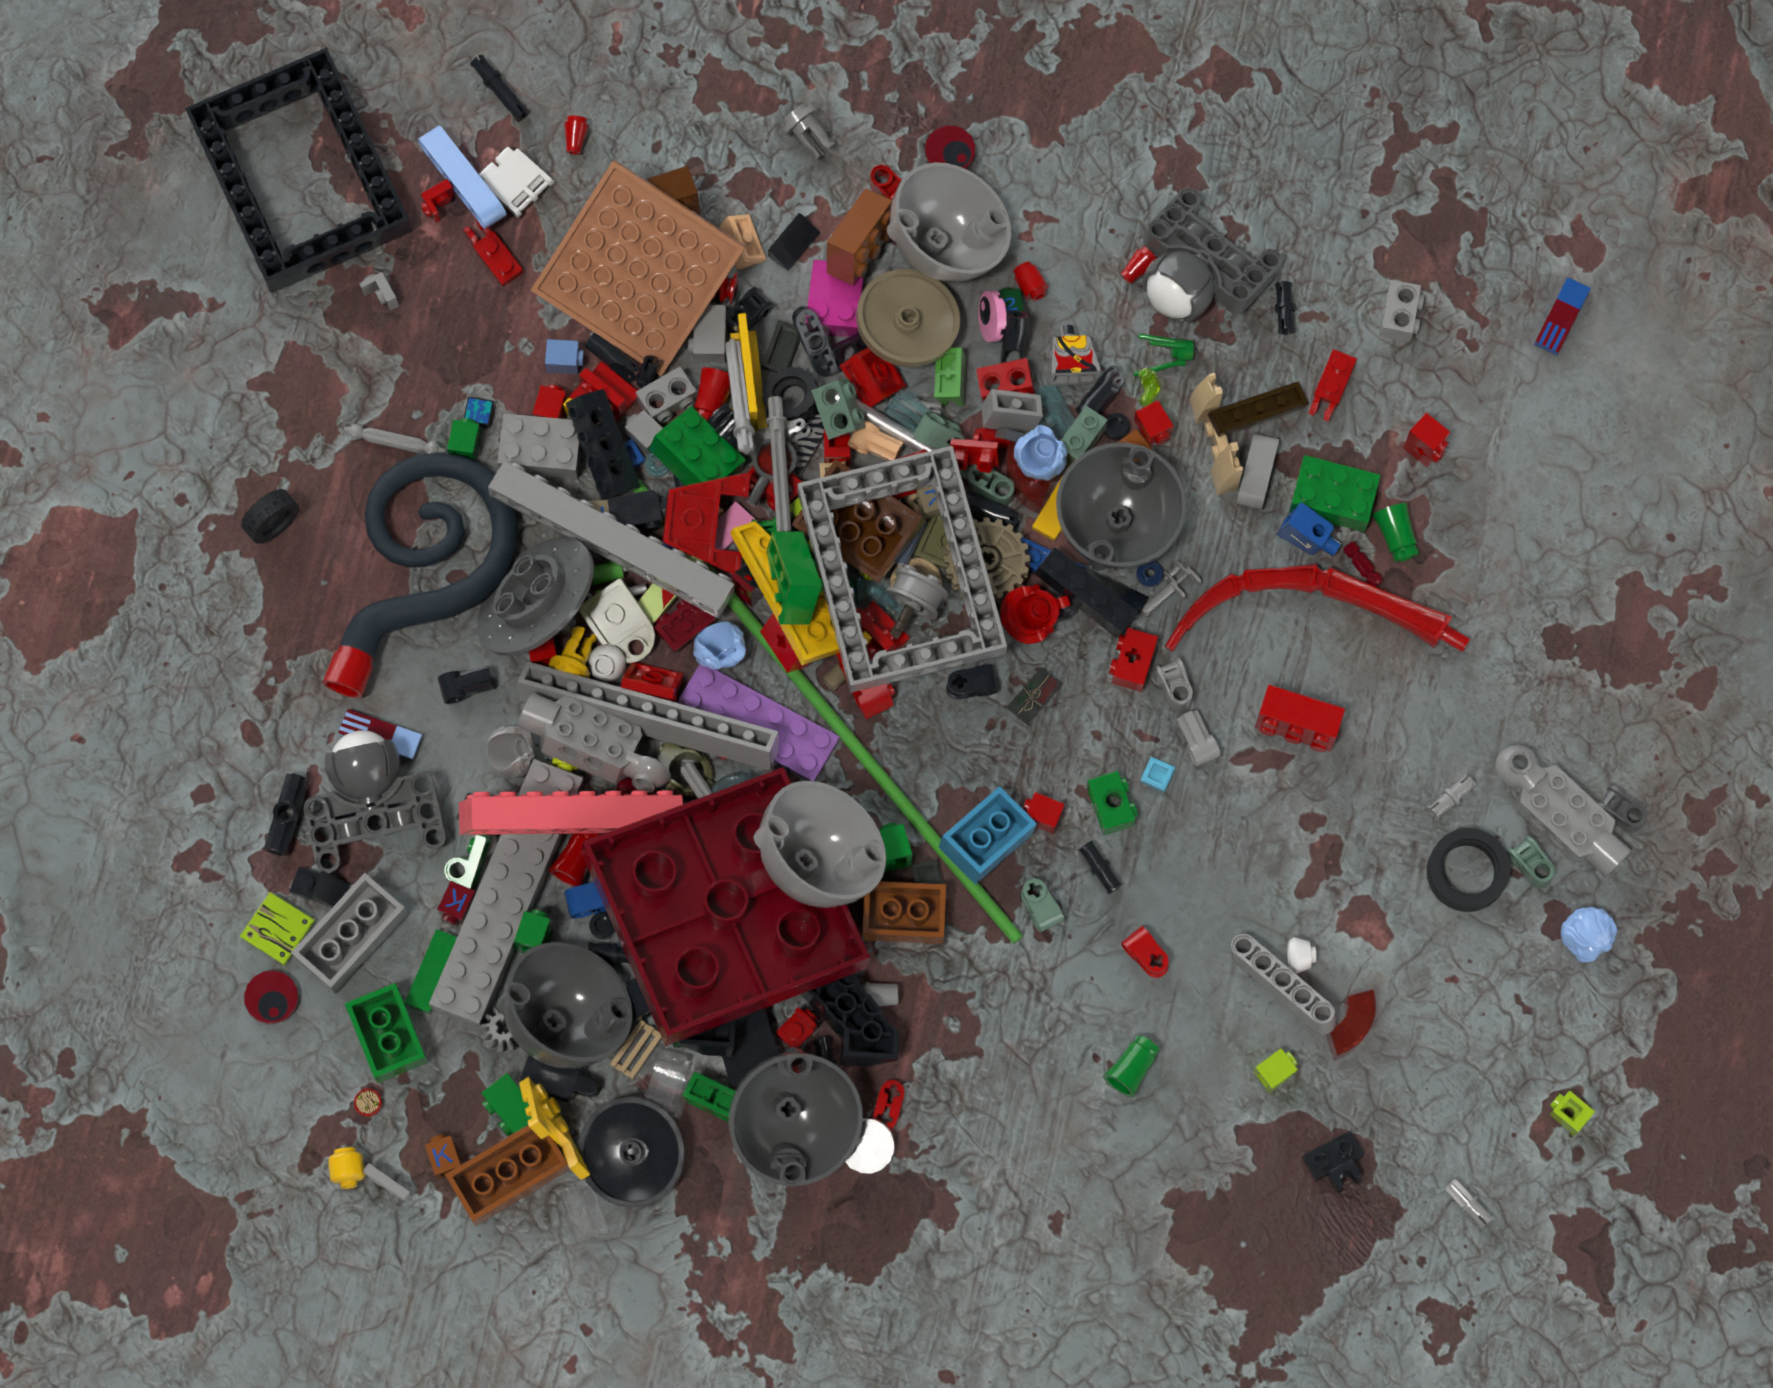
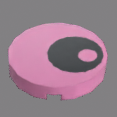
(992, 316)

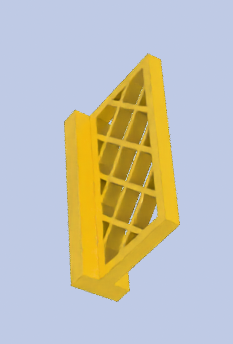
(752, 372)

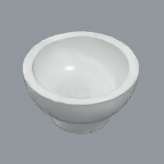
(607, 663)

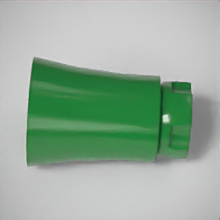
(1397, 531)
(1132, 1066)

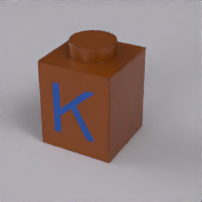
(442, 1155)

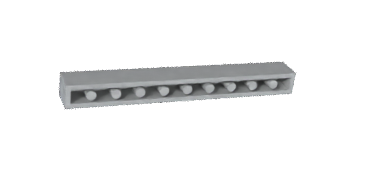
(612, 539)
(658, 717)

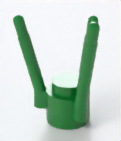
(1179, 349)

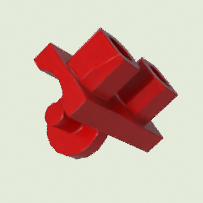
(976, 452)

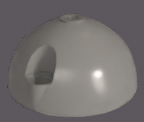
(937, 218)
(811, 838)

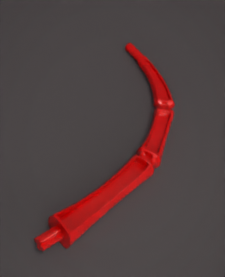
(1417, 619)

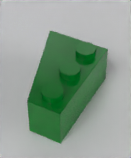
(795, 576)

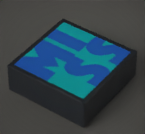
(479, 411)

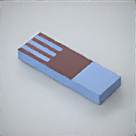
(404, 739)

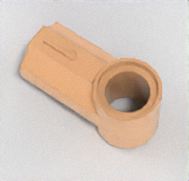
(875, 442)

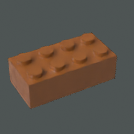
(506, 1173)

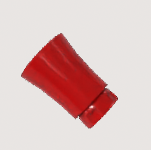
(712, 391)
(570, 864)

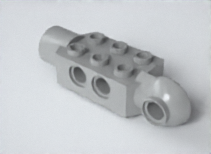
(592, 741)

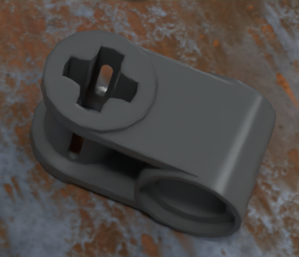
(1621, 807)

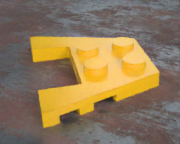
(548, 1121)

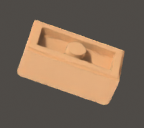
(743, 230)

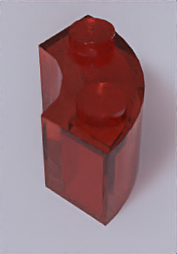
(1027, 490)
(1355, 1024)

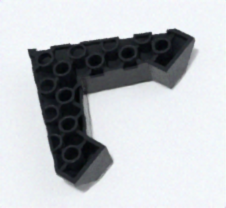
(845, 1007)

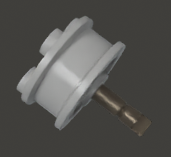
(915, 595)

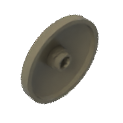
(907, 318)

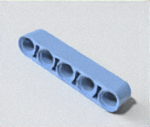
(462, 177)

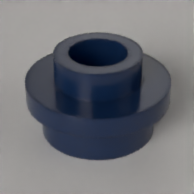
(1149, 581)

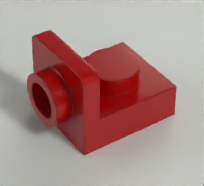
(436, 196)
(798, 1028)

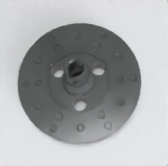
(536, 597)

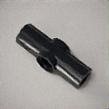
(281, 830)

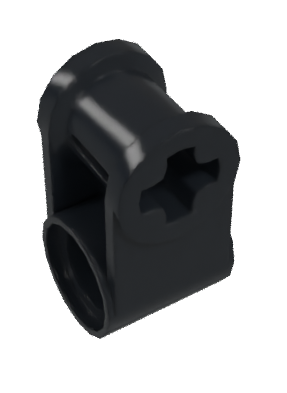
(753, 305)
(976, 682)

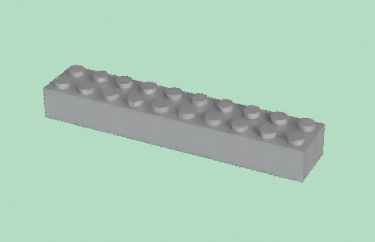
(506, 891)

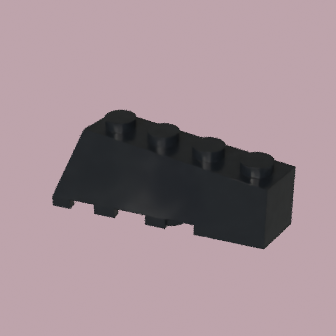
(1097, 596)

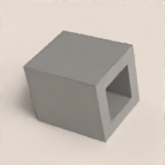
(642, 430)

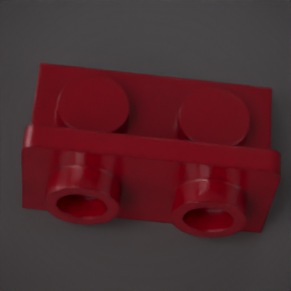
(682, 625)

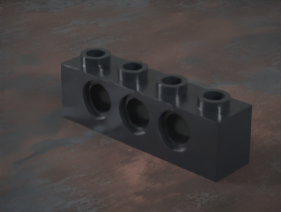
(602, 444)

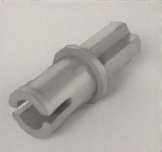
(1468, 1203)

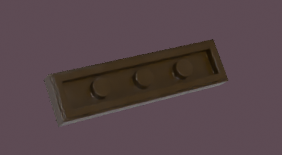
(1258, 409)

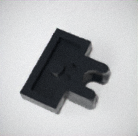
(1335, 1161)

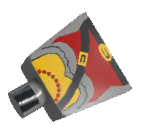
(1072, 359)

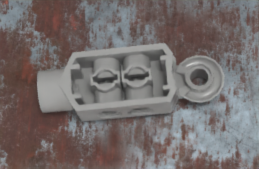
(1562, 811)

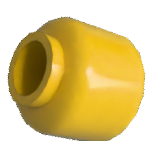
(346, 1167)

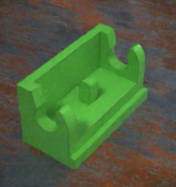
(951, 377)

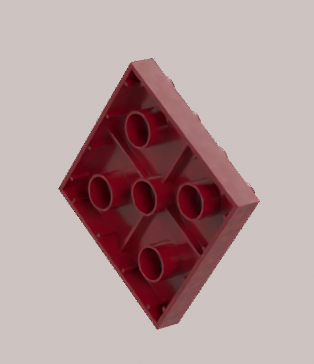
(707, 919)

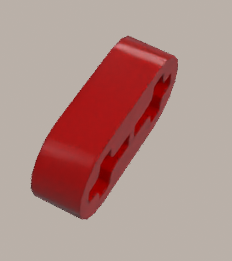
(896, 1104)

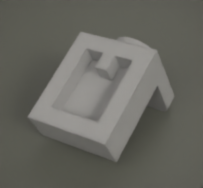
(378, 284)

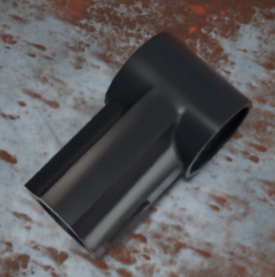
(457, 685)

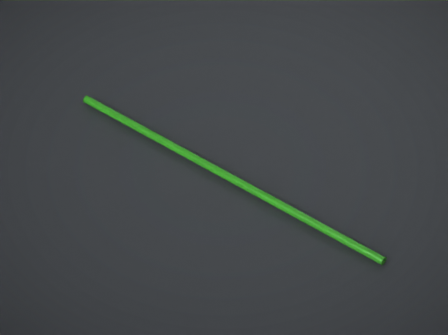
(872, 766)

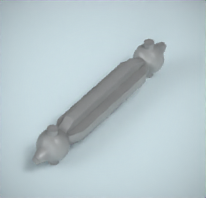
(393, 439)

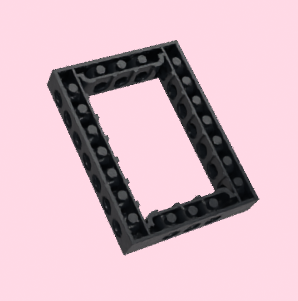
(266, 94)

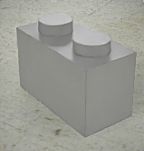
(709, 336)
(1011, 410)

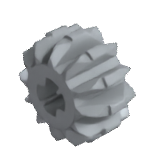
(493, 1033)

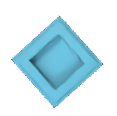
(1157, 774)

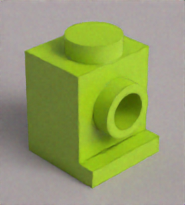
(1580, 1111)

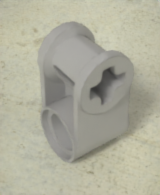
(1173, 680)

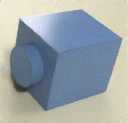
(563, 356)

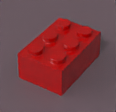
(1299, 719)

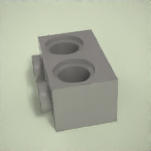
(1397, 310)
(662, 391)

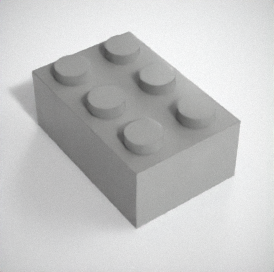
(540, 446)

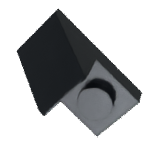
(318, 887)

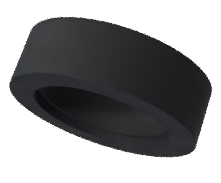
(1482, 841)

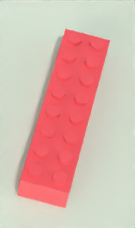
(559, 812)

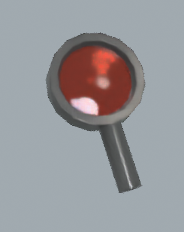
(763, 467)

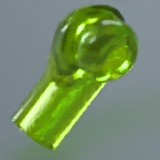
(1150, 385)

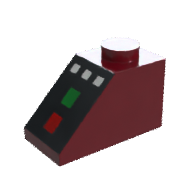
(746, 586)

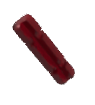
(1362, 564)

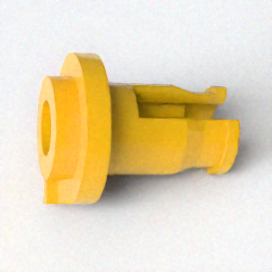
(569, 660)

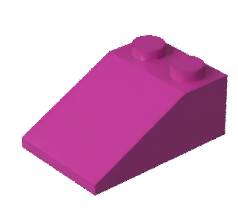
(833, 301)

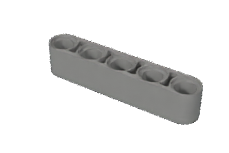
(1280, 972)

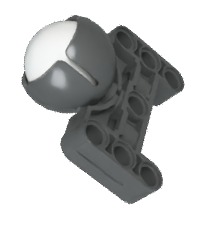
(1189, 272)
(365, 772)

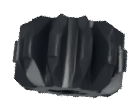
(724, 423)

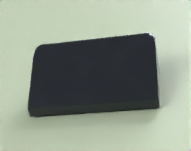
(793, 242)

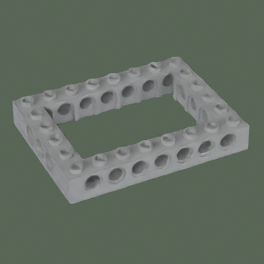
(926, 469)

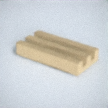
(649, 1030)

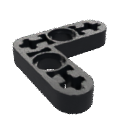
(832, 353)

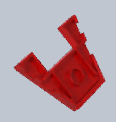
(693, 519)

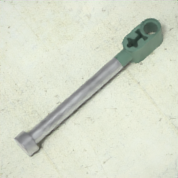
(905, 435)

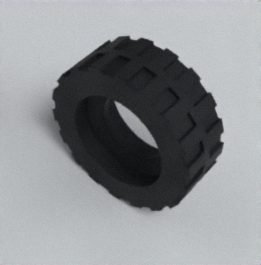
(792, 377)
(270, 516)

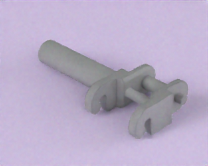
(1170, 588)

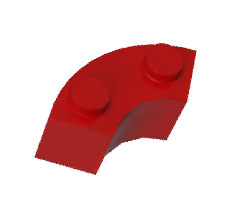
(873, 699)

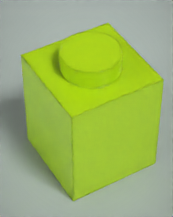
(1276, 1070)

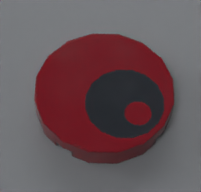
(950, 146)
(271, 997)

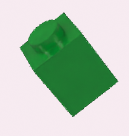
(464, 438)

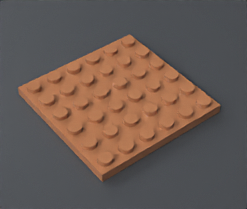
(637, 267)

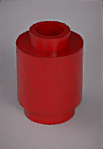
(1030, 281)

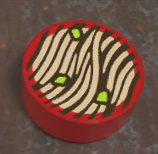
(368, 1102)

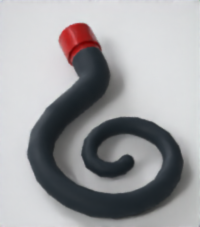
(353, 661)

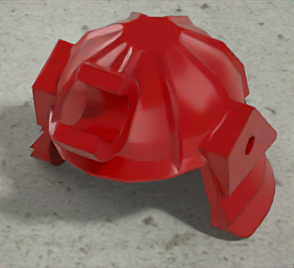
(1030, 613)

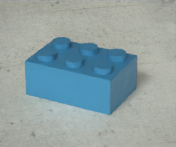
(987, 835)

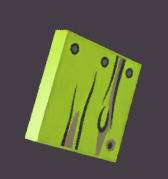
(277, 928)

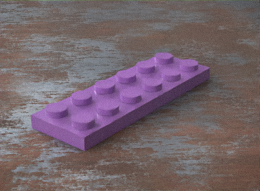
(802, 743)

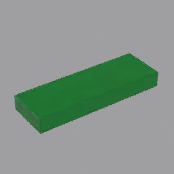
(430, 971)

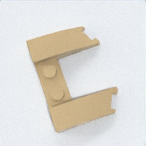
(1226, 467)

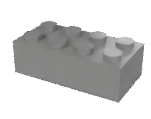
(349, 933)

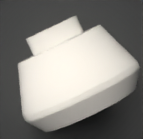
(1300, 955)

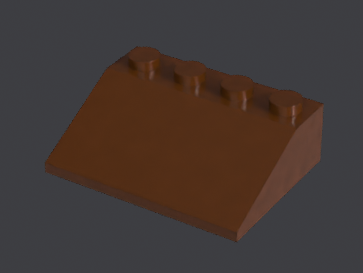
(872, 531)

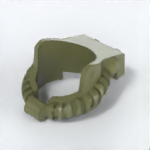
(673, 753)

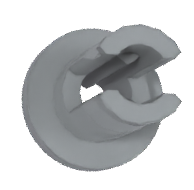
(802, 121)

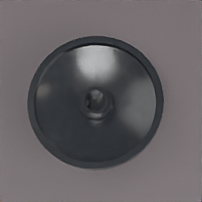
(632, 1151)

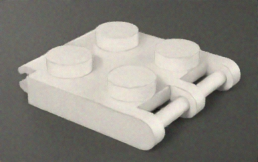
(515, 180)

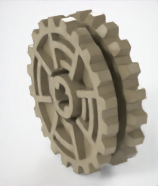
(1008, 558)

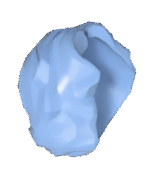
(1040, 454)
(719, 646)
(1588, 933)

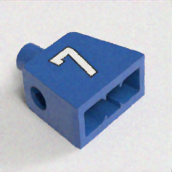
(1308, 531)

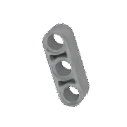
(1257, 471)

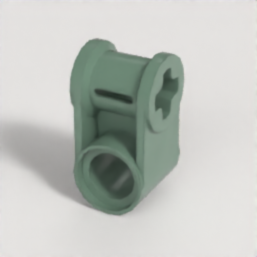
(936, 431)
(1528, 858)
(1043, 909)

